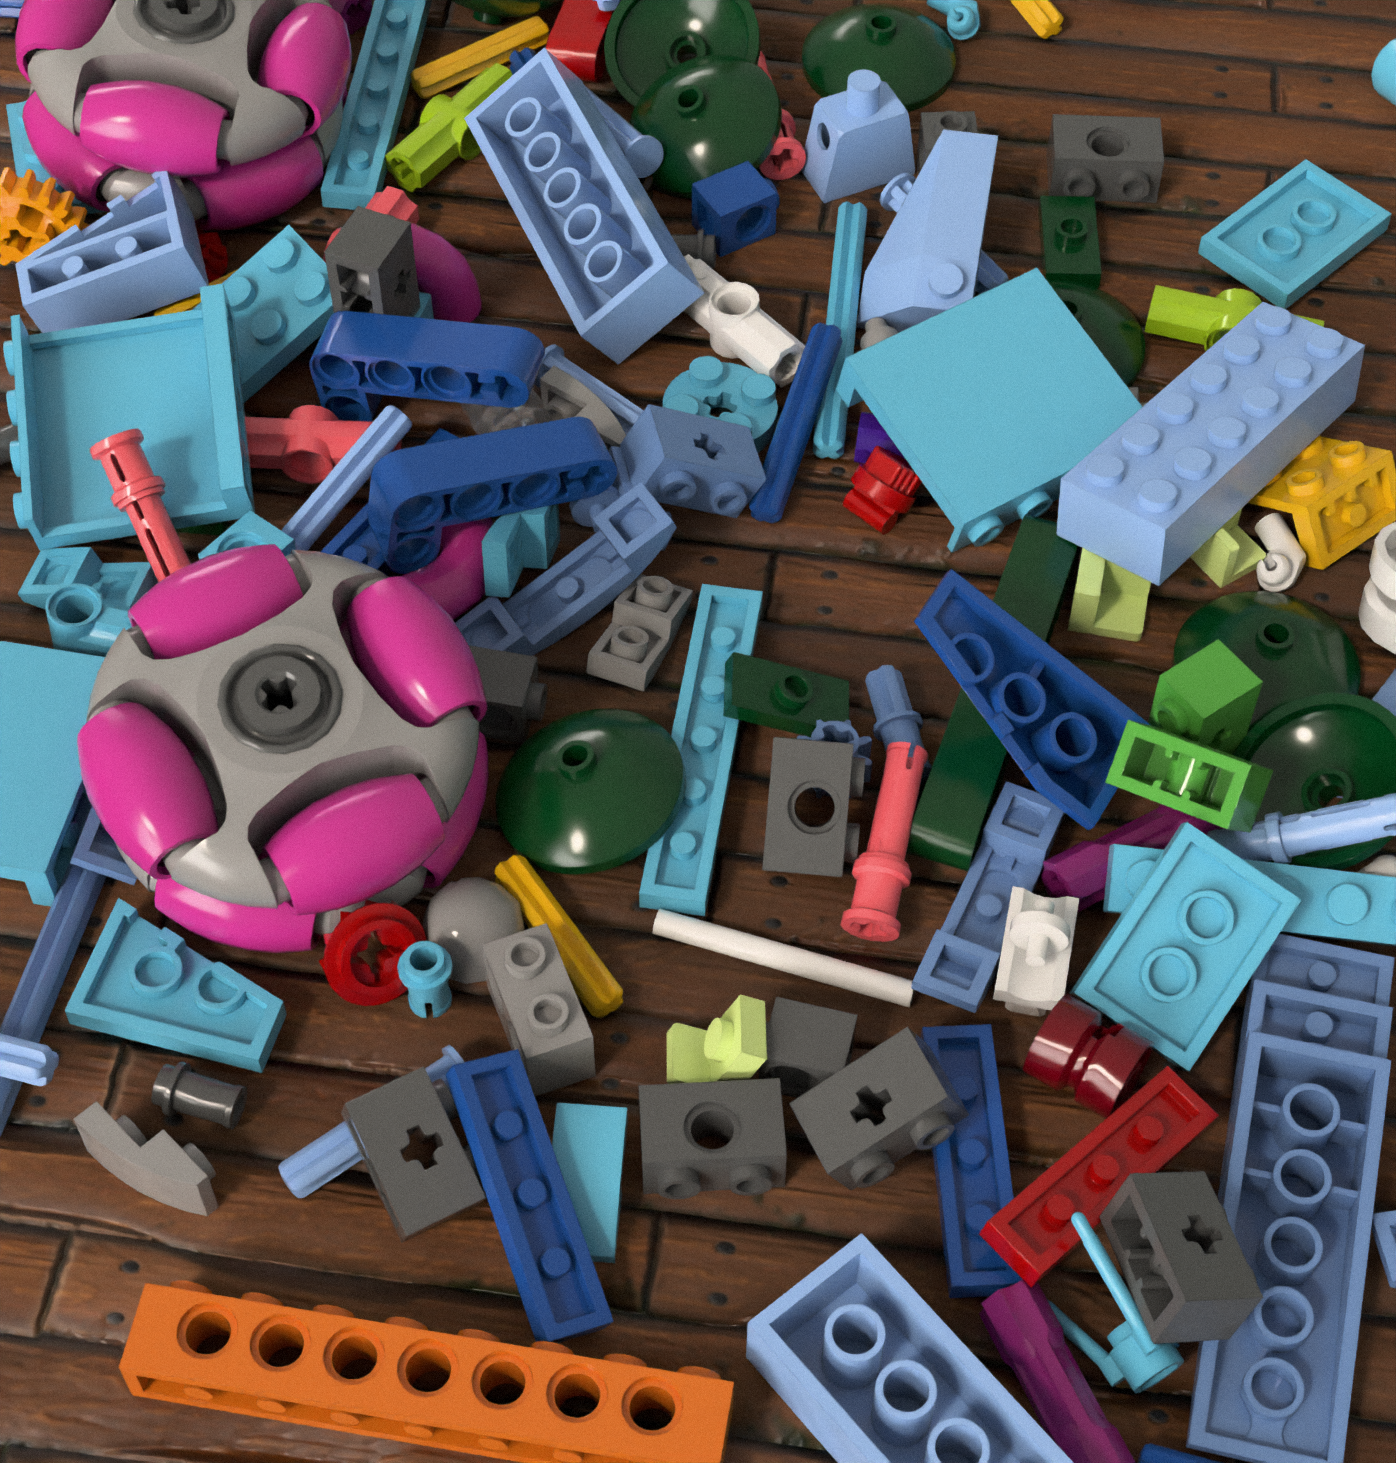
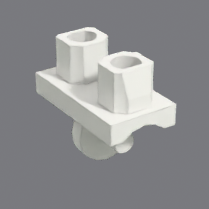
(1035, 952)

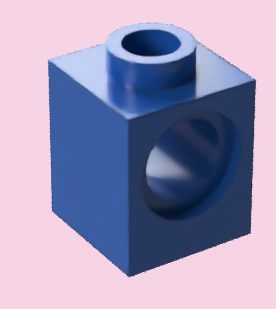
(735, 207)

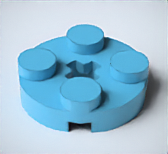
(728, 386)

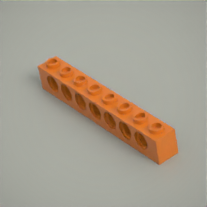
(175, 1319)

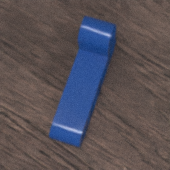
(423, 359)
(480, 478)

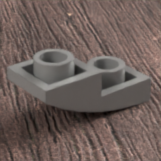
(568, 398)
(640, 631)
(153, 1167)

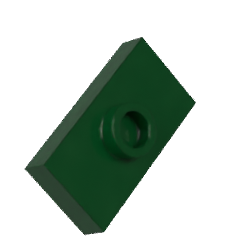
(1069, 239)
(782, 695)

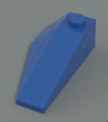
(1034, 699)

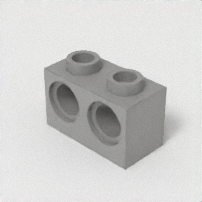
(539, 1008)

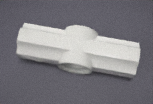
(741, 328)

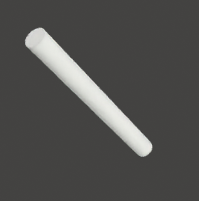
(784, 957)

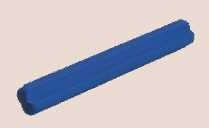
(796, 422)

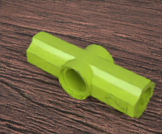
(443, 132)
(1199, 316)

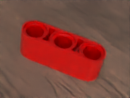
(579, 38)

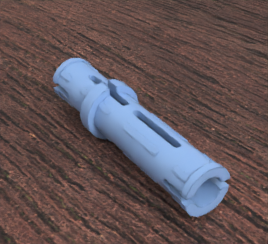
(1326, 828)

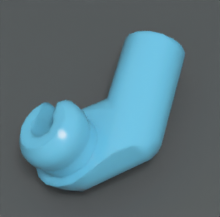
(962, 17)

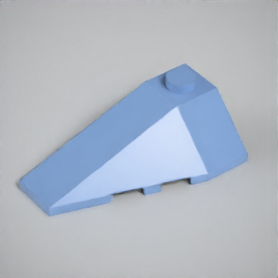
(936, 237)

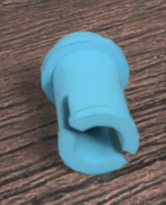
(426, 972)

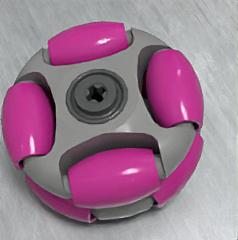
(213, 91)
(285, 744)

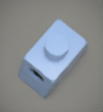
(857, 139)

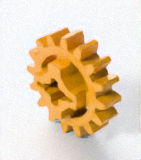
(33, 214)

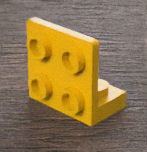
(1336, 496)

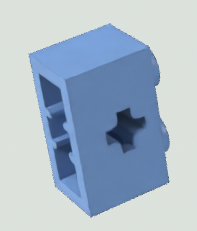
(678, 462)

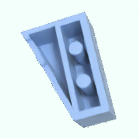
(117, 266)

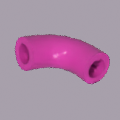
(445, 276)
(458, 571)

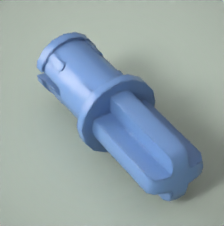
(894, 711)

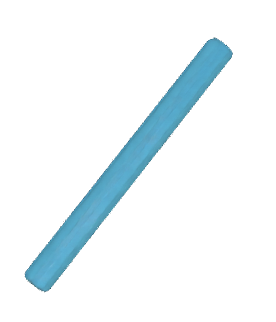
(842, 312)

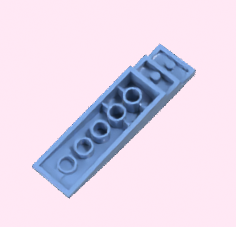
(1299, 1202)

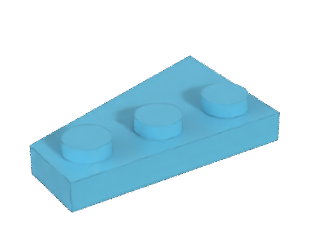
(166, 995)

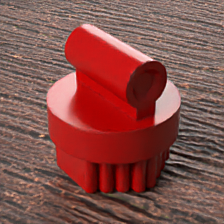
(882, 489)

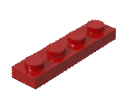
(1138, 1137)

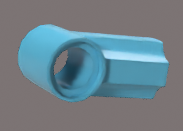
(82, 621)

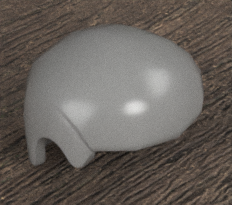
(466, 917)

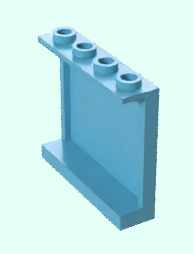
(154, 373)
(992, 403)
(40, 774)

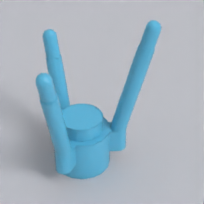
(1133, 1352)

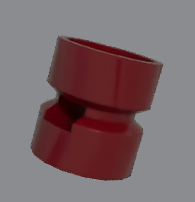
(1087, 1056)

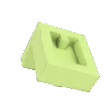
(725, 1052)

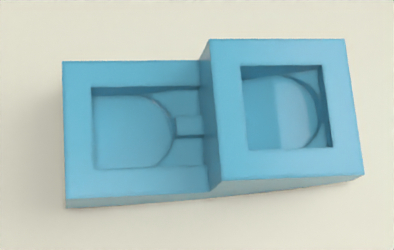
(518, 542)
(115, 582)
(591, 1158)

